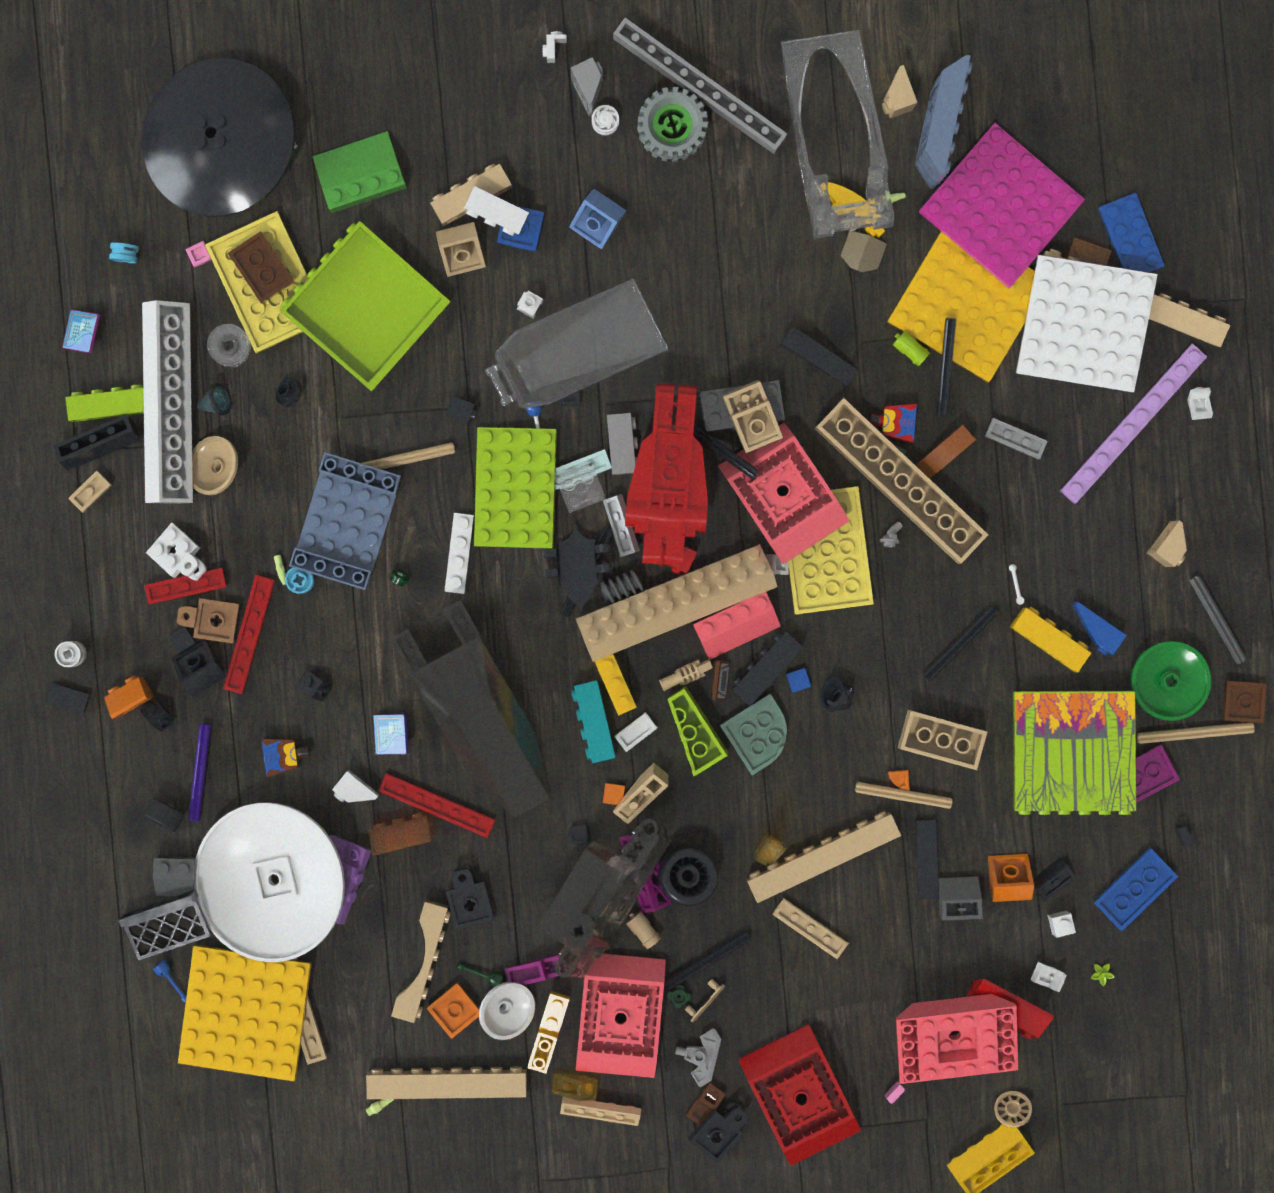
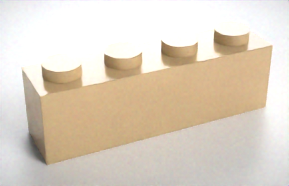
(451, 205)

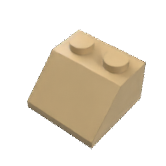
(900, 95)
(460, 249)
(1170, 545)

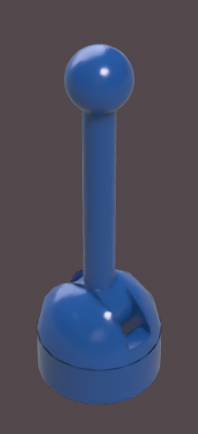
(162, 969)

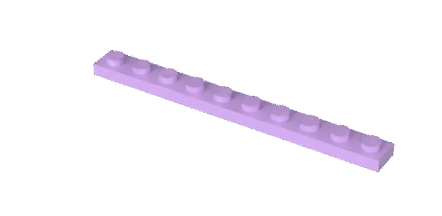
(1133, 423)

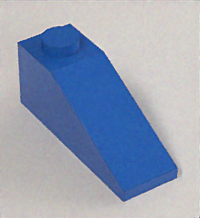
(1101, 633)

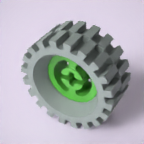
(693, 119)

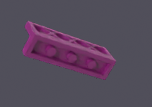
(648, 895)

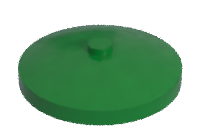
(1170, 680)

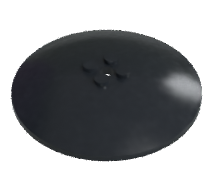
(250, 142)

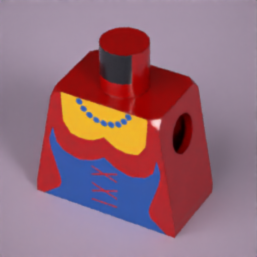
(897, 422)

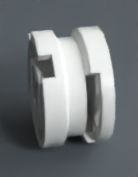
(605, 120)

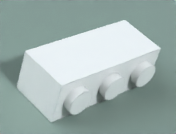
(495, 211)

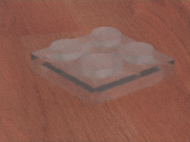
(580, 487)

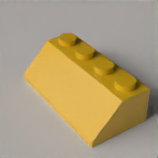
(990, 1159)

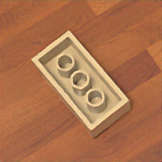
(942, 739)

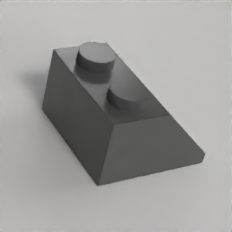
(173, 875)

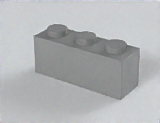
(622, 443)

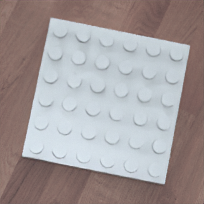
(1086, 323)

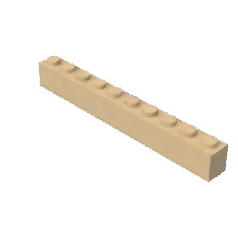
(1179, 316)

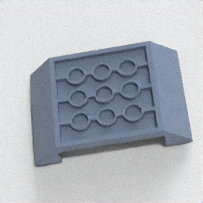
(346, 521)

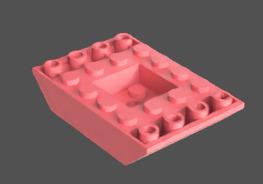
(801, 516)
(628, 987)
(982, 1046)

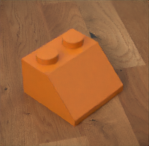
(128, 696)
(1010, 878)

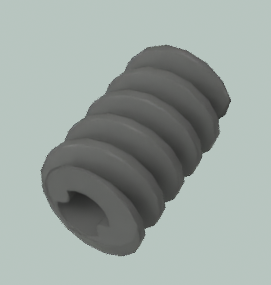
(620, 587)

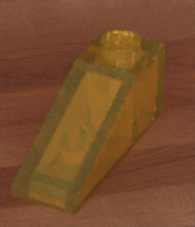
(769, 850)

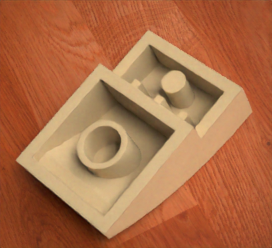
(752, 416)

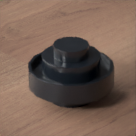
(288, 392)

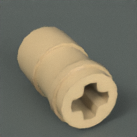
(642, 929)

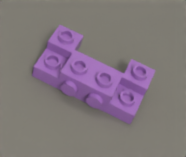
(354, 860)

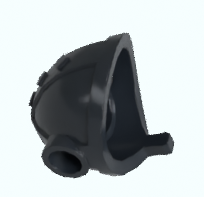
(836, 695)

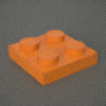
(454, 1010)

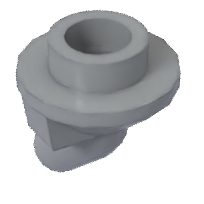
(890, 538)

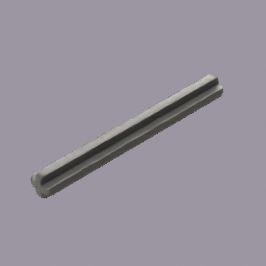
(1218, 619)

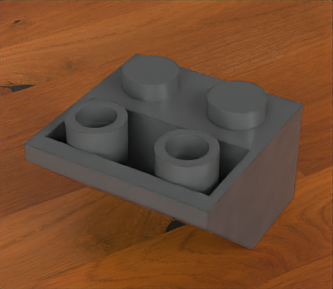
(960, 898)

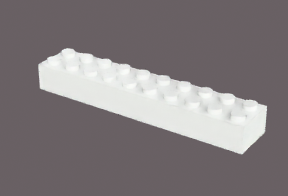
(167, 402)

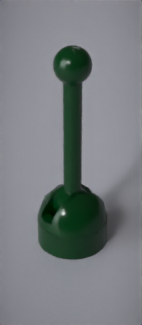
(494, 979)

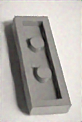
(1015, 438)
(623, 535)

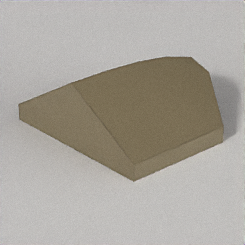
(862, 251)

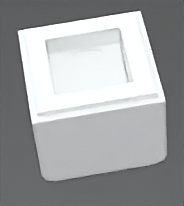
(776, 565)

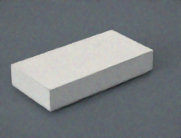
(635, 732)

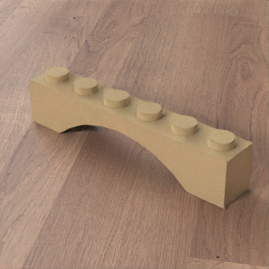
(408, 1001)

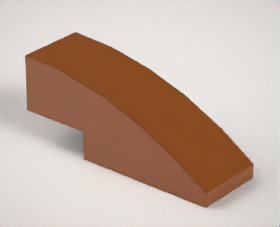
(945, 452)

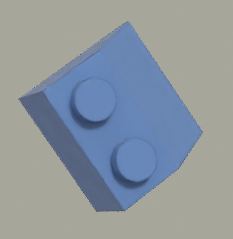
(597, 218)

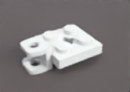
(183, 559)

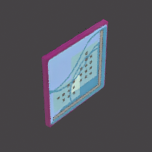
(81, 331)

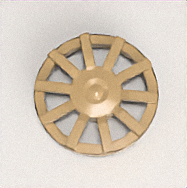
(1013, 1109)

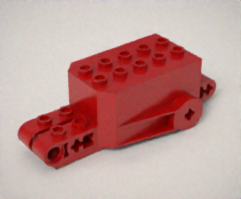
(669, 480)

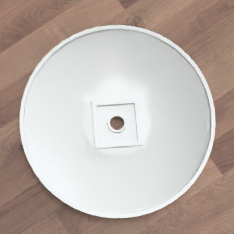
(237, 890)

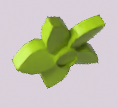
(1102, 973)

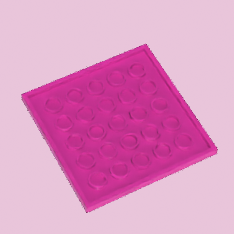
(1001, 205)

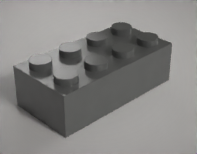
(717, 416)

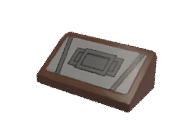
(720, 680)

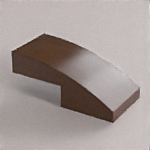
(705, 1103)

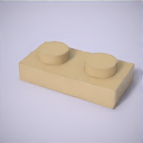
(90, 491)

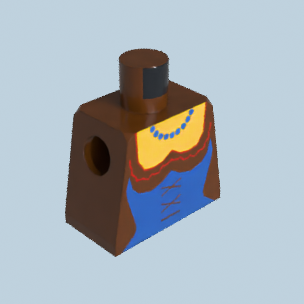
(282, 755)

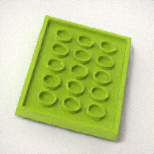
(515, 487)

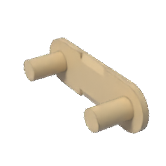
(714, 986)

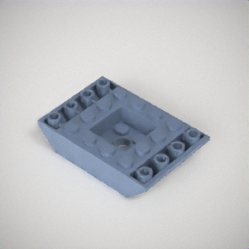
(941, 122)

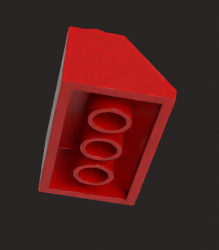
(1030, 1018)

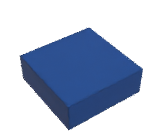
(798, 680)

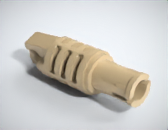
(686, 674)

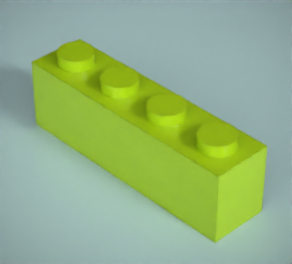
(106, 404)

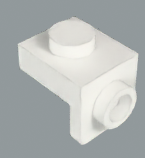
(549, 49)
(1200, 403)
(1048, 976)

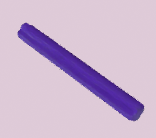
(199, 772)

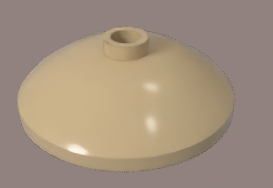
(207, 460)

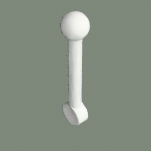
(1019, 600)

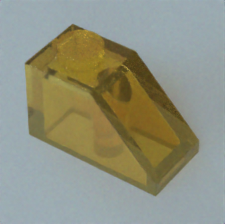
(574, 1086)

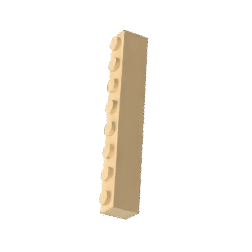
(823, 857)
(446, 1083)

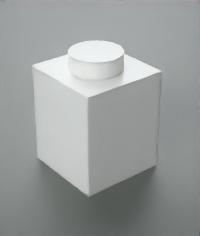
(1061, 923)

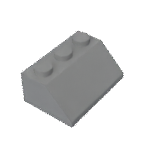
(587, 82)

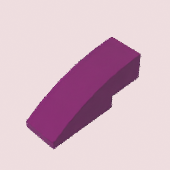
(533, 970)

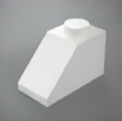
(353, 789)

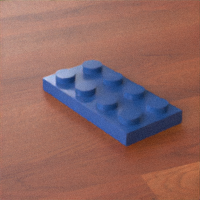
(1131, 234)
(1135, 889)

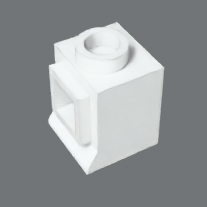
(529, 304)

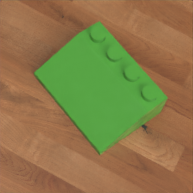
(359, 172)

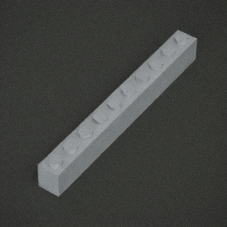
(697, 83)

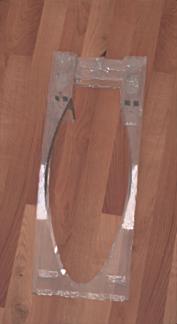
(878, 208)

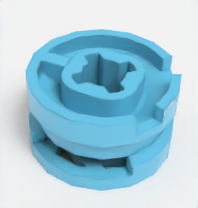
(123, 252)
(299, 581)

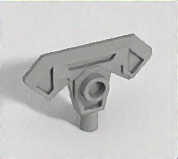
(702, 1056)

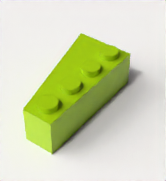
(698, 736)

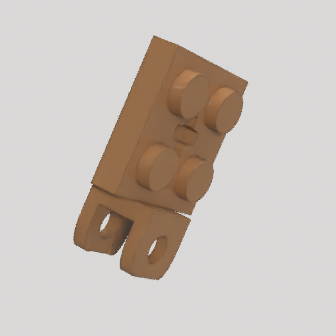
(201, 620)

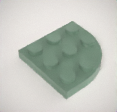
(757, 733)

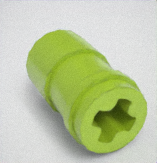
(910, 347)

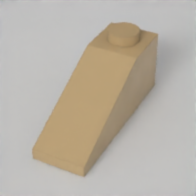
(642, 793)

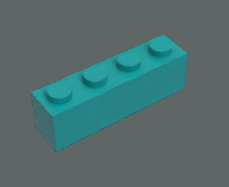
(594, 721)

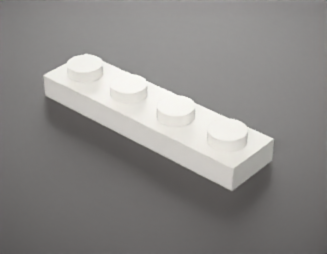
(459, 553)

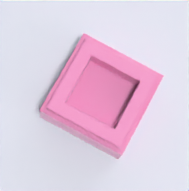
(198, 254)
(894, 1092)

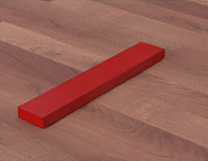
(249, 634)
(436, 805)

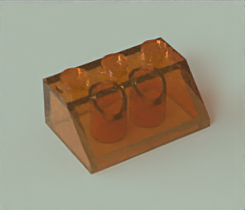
(400, 834)

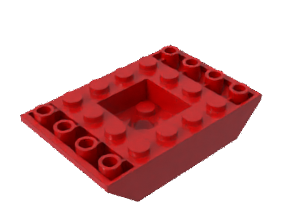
(796, 1067)

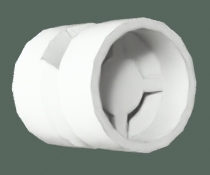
(70, 653)

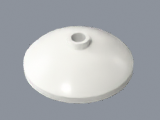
(514, 1014)

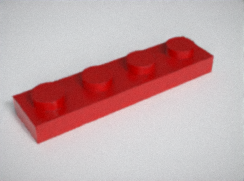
(185, 586)

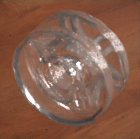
(217, 341)

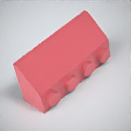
(736, 625)

